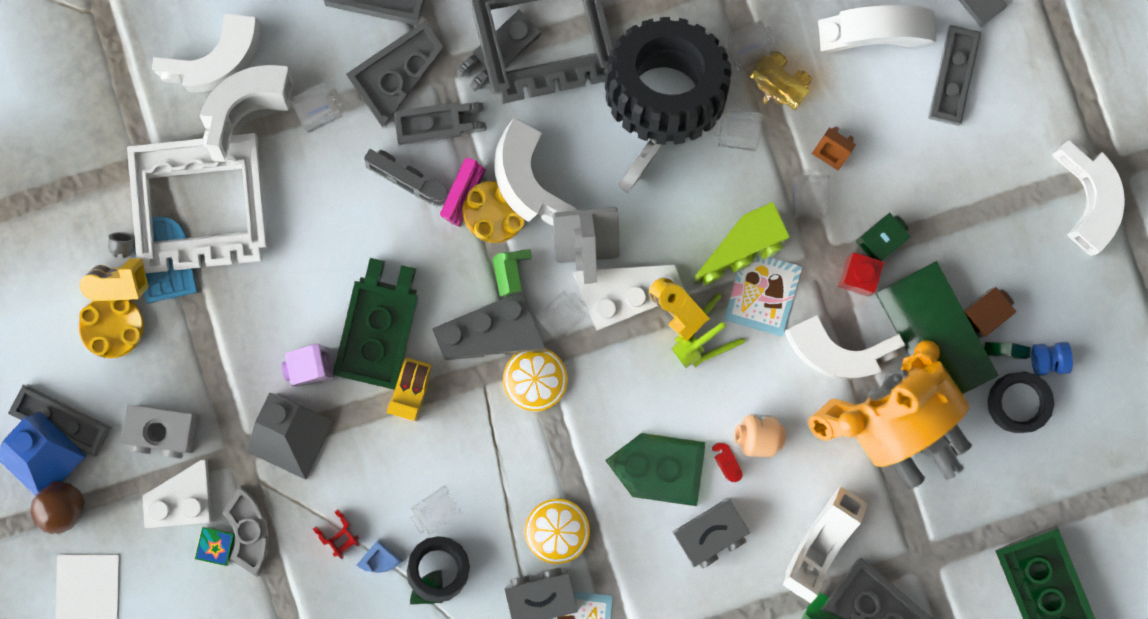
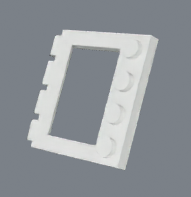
(193, 158)

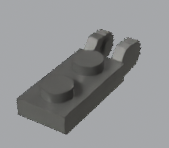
(513, 39)
(436, 122)
(407, 179)

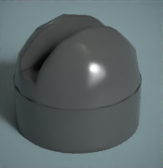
(121, 243)

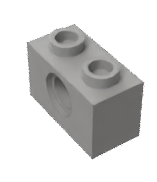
(140, 425)

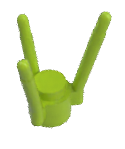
(689, 351)

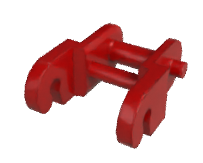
(727, 462)
(339, 550)

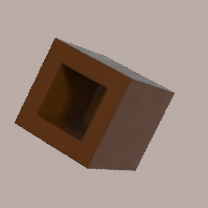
(990, 311)

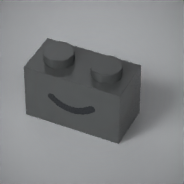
(712, 533)
(542, 597)

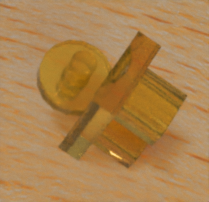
(780, 84)

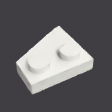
(180, 500)

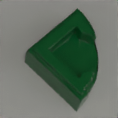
(1007, 349)
(433, 579)

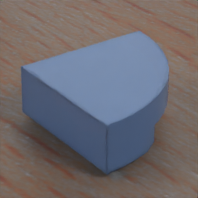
(379, 559)

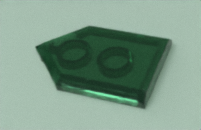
(660, 468)

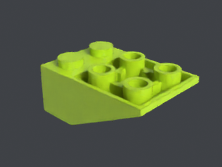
(753, 235)

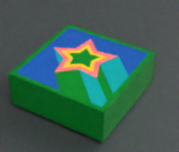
(215, 546)

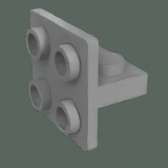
(586, 237)

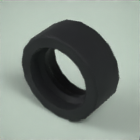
(1042, 389)
(442, 544)

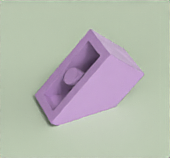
(308, 365)

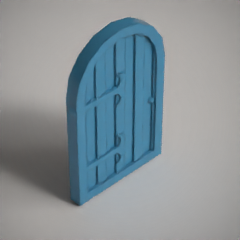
(172, 282)

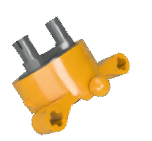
(905, 416)

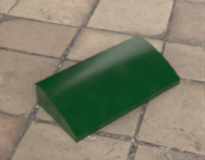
(927, 309)
(1044, 577)

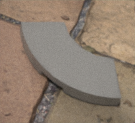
(640, 165)
(250, 531)

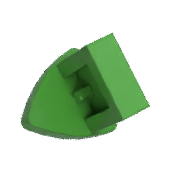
(507, 271)

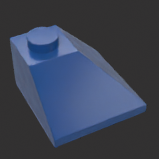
(39, 453)

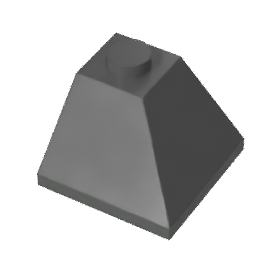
(288, 435)

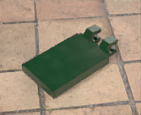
(377, 327)

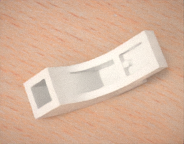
(882, 24)
(232, 54)
(239, 95)
(516, 178)
(1103, 194)
(826, 357)
(823, 542)

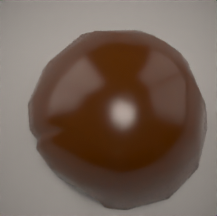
(57, 507)

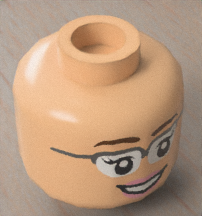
(760, 435)

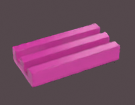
(468, 176)

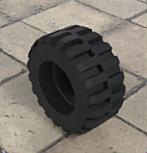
(667, 46)

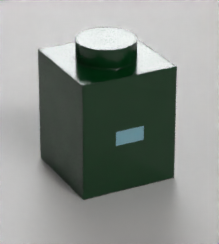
(884, 237)

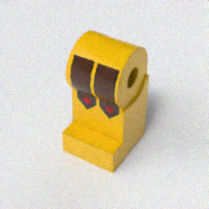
(115, 283)
(674, 299)
(410, 389)

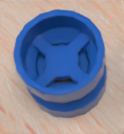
(1052, 358)

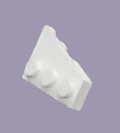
(622, 292)

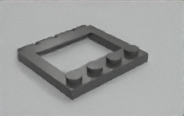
(541, 78)

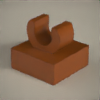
(834, 148)

